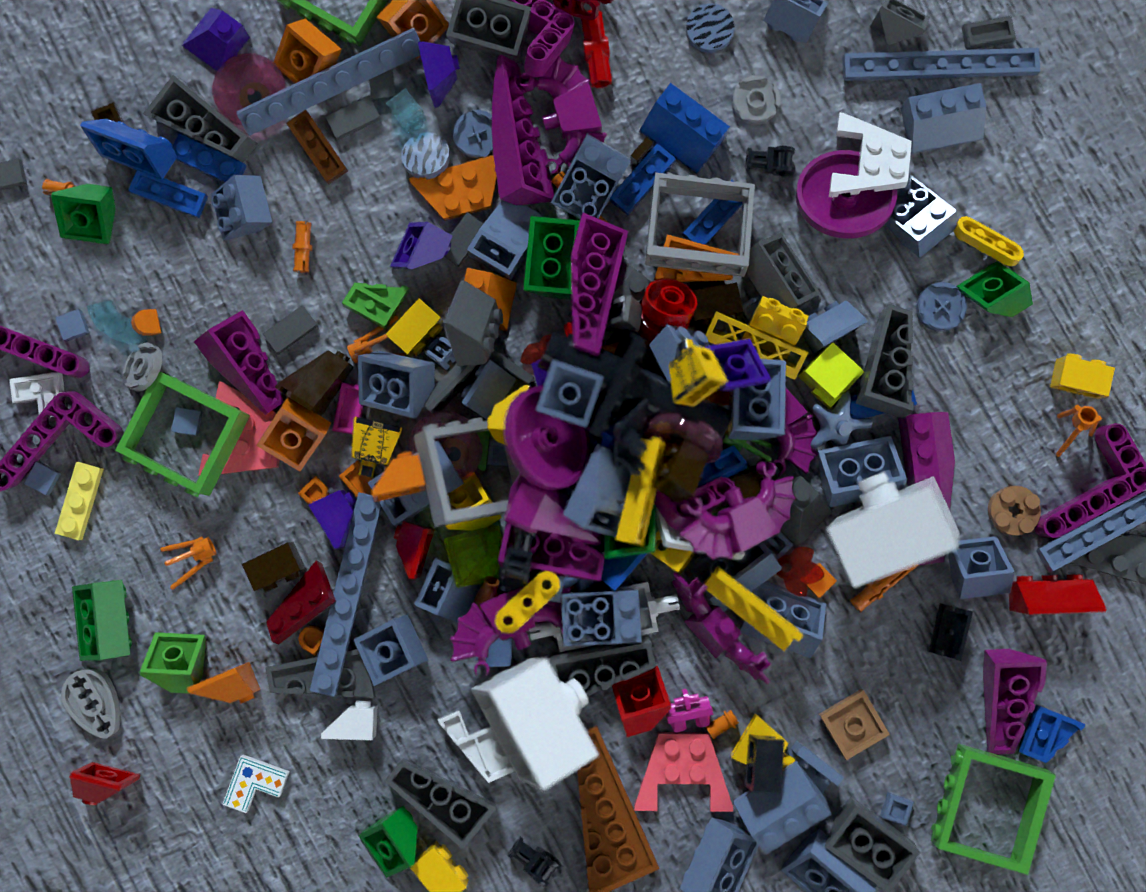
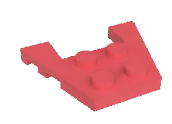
(246, 454)
(683, 760)

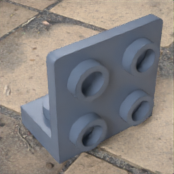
(816, 768)

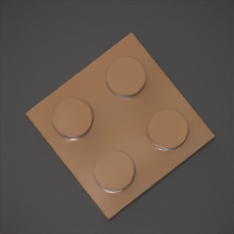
(854, 724)

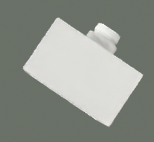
(893, 528)
(536, 720)

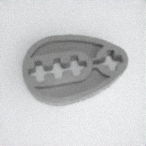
(78, 705)

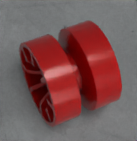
(666, 303)

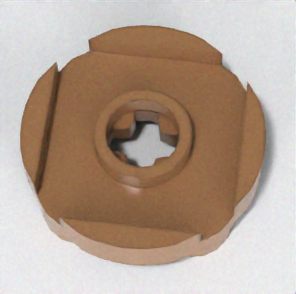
(1001, 516)

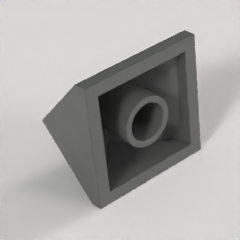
(899, 21)

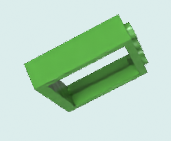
(330, 23)
(219, 454)
(1030, 822)

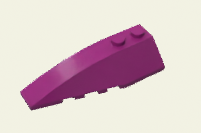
(516, 149)
(594, 274)
(928, 453)

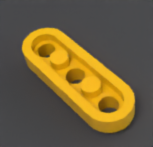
(988, 241)
(516, 608)

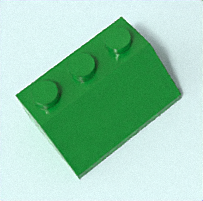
(550, 257)
(101, 620)

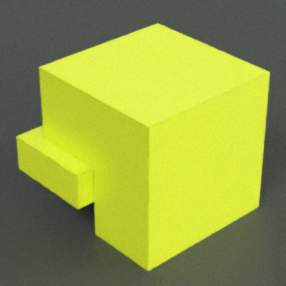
(830, 374)

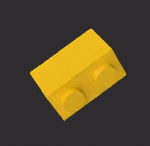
(415, 328)
(1082, 376)
(439, 871)

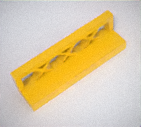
(718, 337)
(641, 495)
(752, 609)

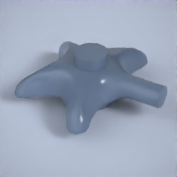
(837, 424)

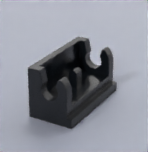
(950, 631)
(764, 764)

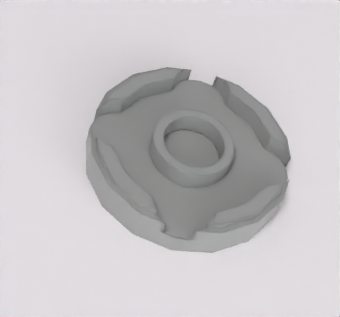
(755, 100)
(142, 367)

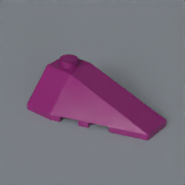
(237, 355)
(543, 510)
(557, 555)
(1009, 695)

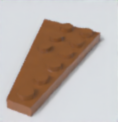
(611, 830)

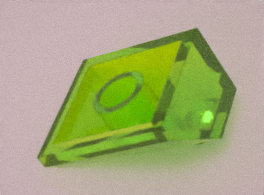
(474, 555)

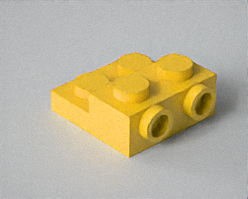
(777, 321)

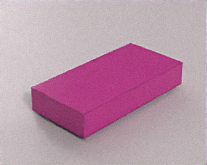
(347, 408)

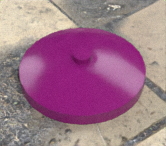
(843, 215)
(544, 447)

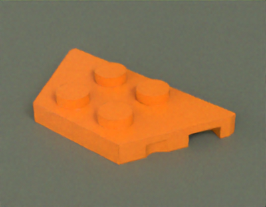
(460, 188)

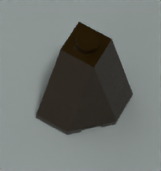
(317, 381)

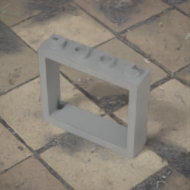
(699, 260)
(434, 479)

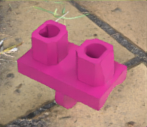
(689, 708)

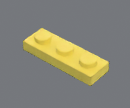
(79, 501)

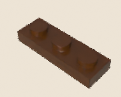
(317, 147)

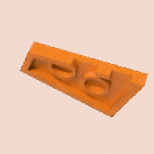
(687, 275)

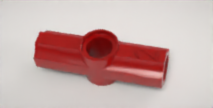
(596, 51)

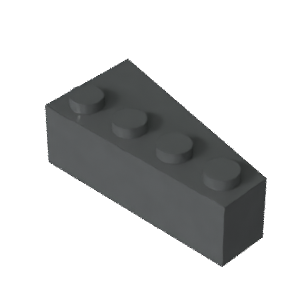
(193, 116)
(887, 373)
(603, 664)
(442, 802)

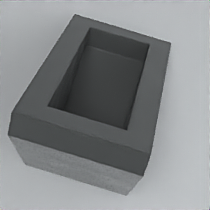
(624, 314)

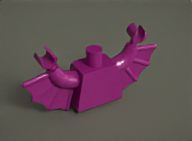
(572, 105)
(797, 437)
(745, 520)
(717, 629)
(477, 633)

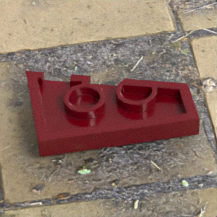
(302, 604)

